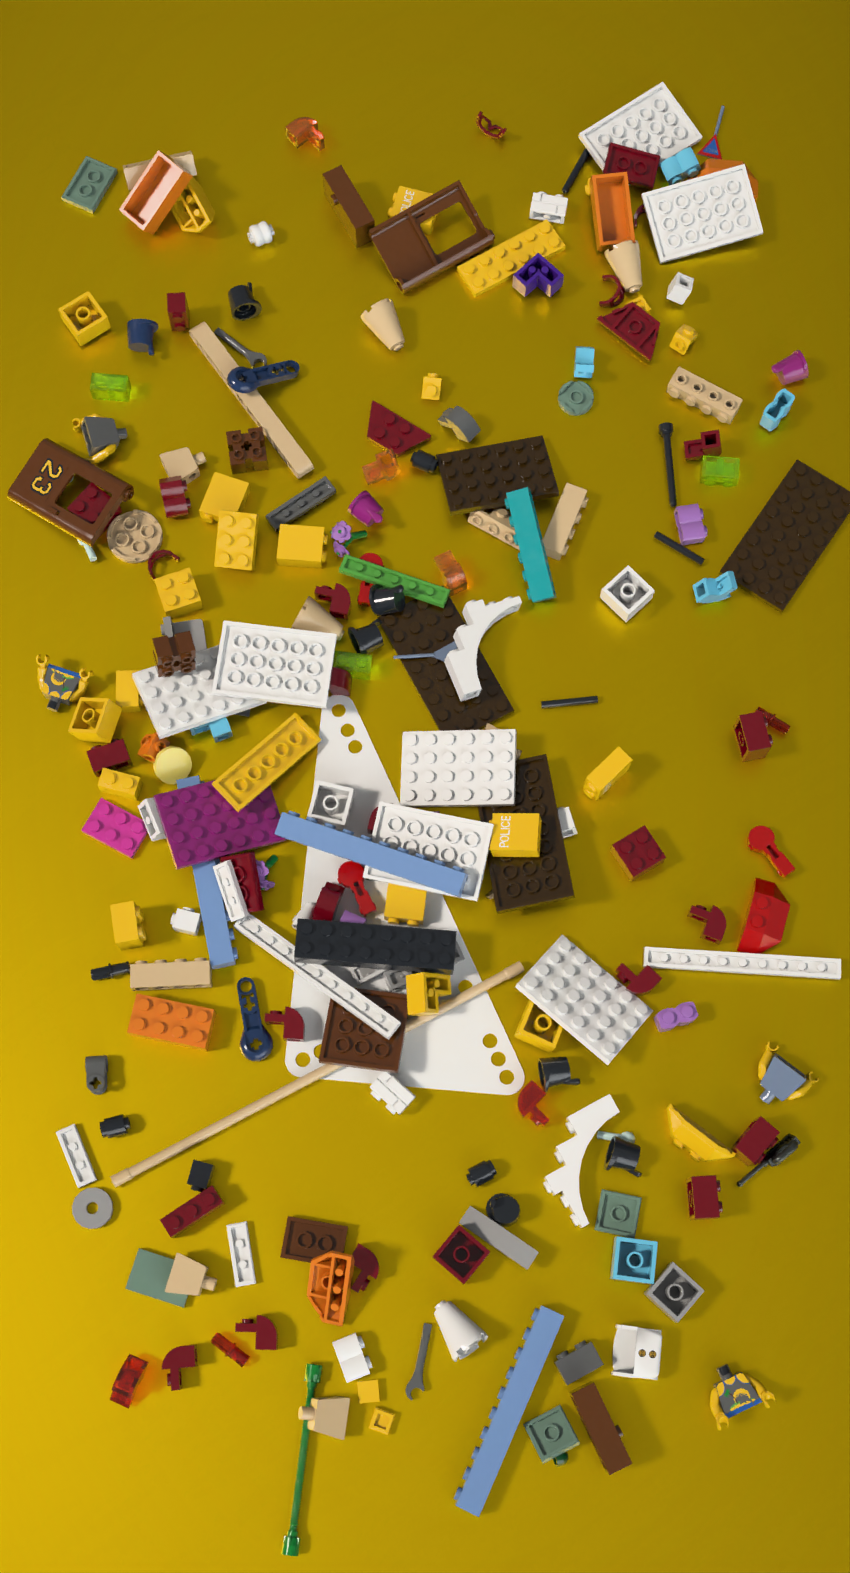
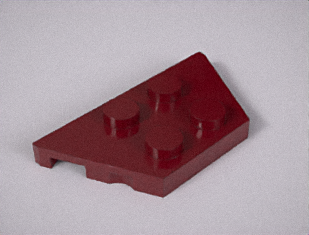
(634, 328)
(393, 431)

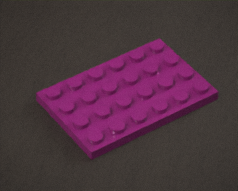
(206, 826)

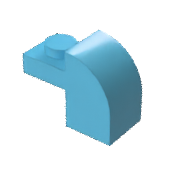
(584, 362)
(714, 590)
(219, 728)

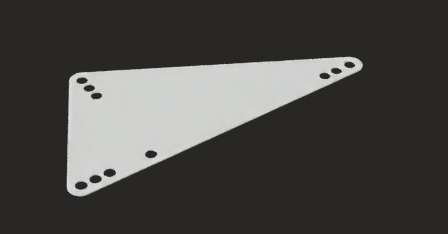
(448, 1048)

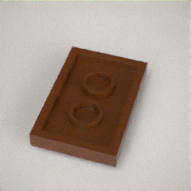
(310, 1238)

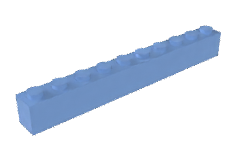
(371, 854)
(212, 906)
(508, 1411)

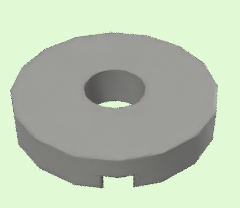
(81, 1203)

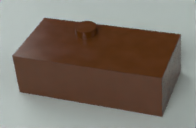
(348, 205)
(600, 1428)

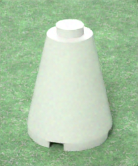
(458, 1330)

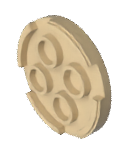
(134, 536)

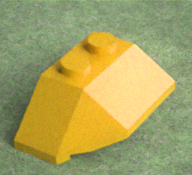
(193, 208)
(694, 1138)

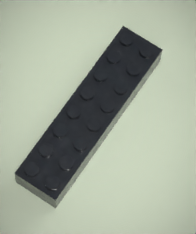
(375, 946)

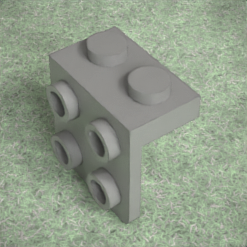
(194, 626)

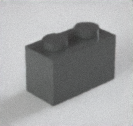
(578, 1362)

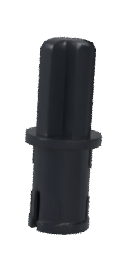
(110, 971)

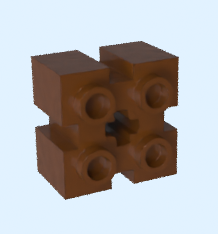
(247, 450)
(174, 654)

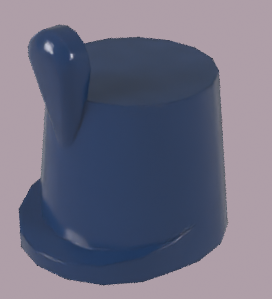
(141, 334)

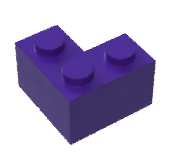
(538, 273)

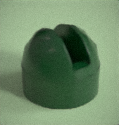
(561, 1459)

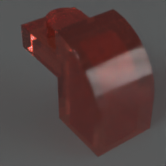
(527, 1102)
(128, 1380)

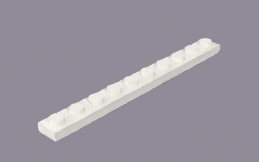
(742, 963)
(319, 976)

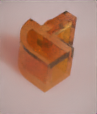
(304, 130)
(384, 468)
(451, 572)

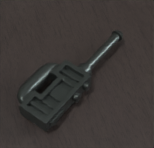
(774, 1156)

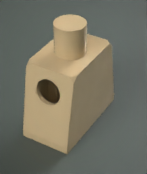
(182, 463)
(189, 1277)
(327, 1415)

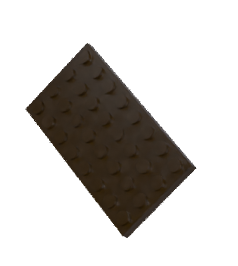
(789, 536)
(426, 629)
(531, 880)

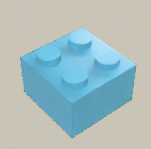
(634, 1260)

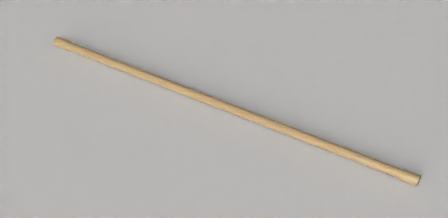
(128, 1173)

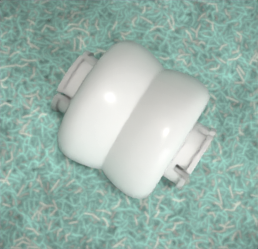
(260, 233)

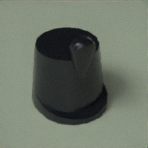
(242, 302)
(386, 599)
(366, 638)
(554, 1072)
(622, 1155)
(503, 1209)

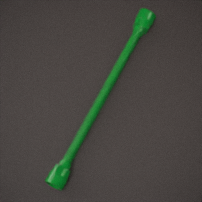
(291, 1541)

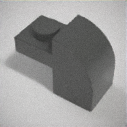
(460, 422)

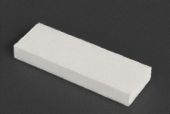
(230, 891)
(76, 1156)
(241, 1254)

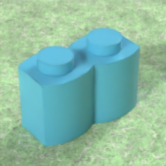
(680, 166)
(777, 409)

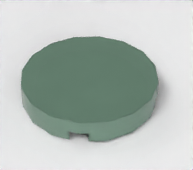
(575, 398)

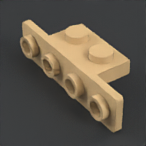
(495, 524)

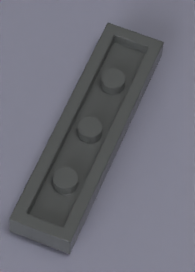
(301, 503)

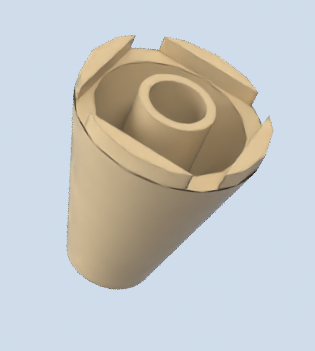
(626, 264)
(385, 324)
(315, 618)

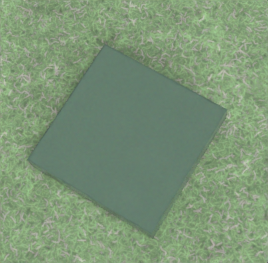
(617, 1213)
(551, 1434)

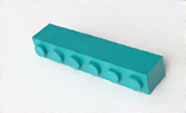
(531, 545)

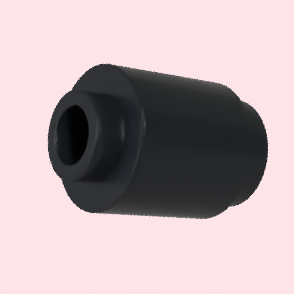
(424, 461)
(115, 1126)
(481, 1173)

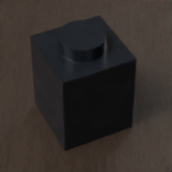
(200, 1175)

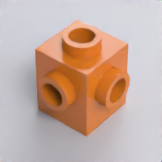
(151, 746)

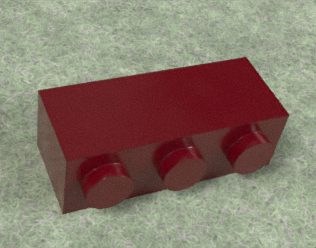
(192, 1211)

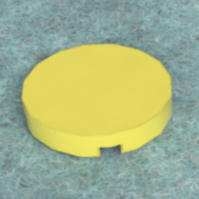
(172, 764)

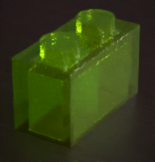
(110, 387)
(719, 471)
(356, 664)

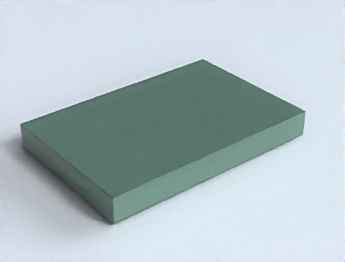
(89, 184)
(151, 1276)

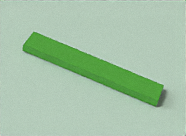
(386, 577)

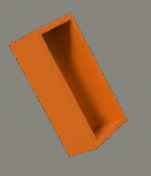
(155, 192)
(611, 210)
(171, 1022)

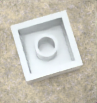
(627, 593)
(331, 804)

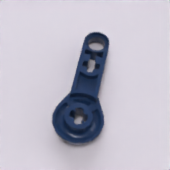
(260, 376)
(253, 1026)

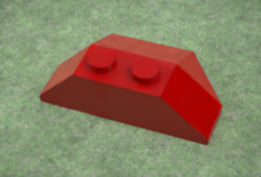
(764, 918)

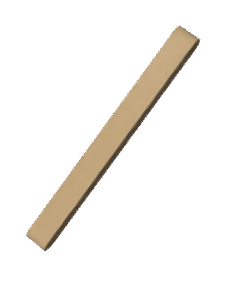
(253, 402)

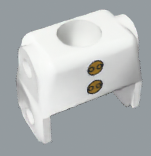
(636, 1352)

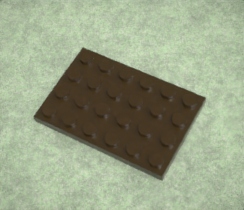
(483, 475)

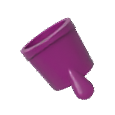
(791, 368)
(366, 509)

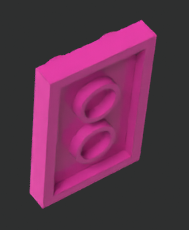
(115, 828)

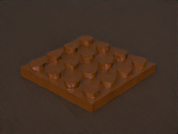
(355, 1044)

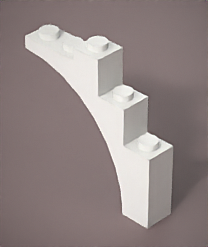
(462, 661)
(566, 1179)

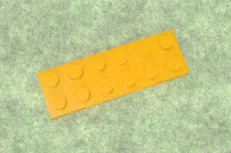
(508, 257)
(266, 762)

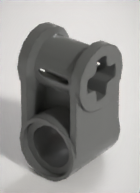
(96, 1069)

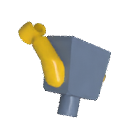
(781, 1077)

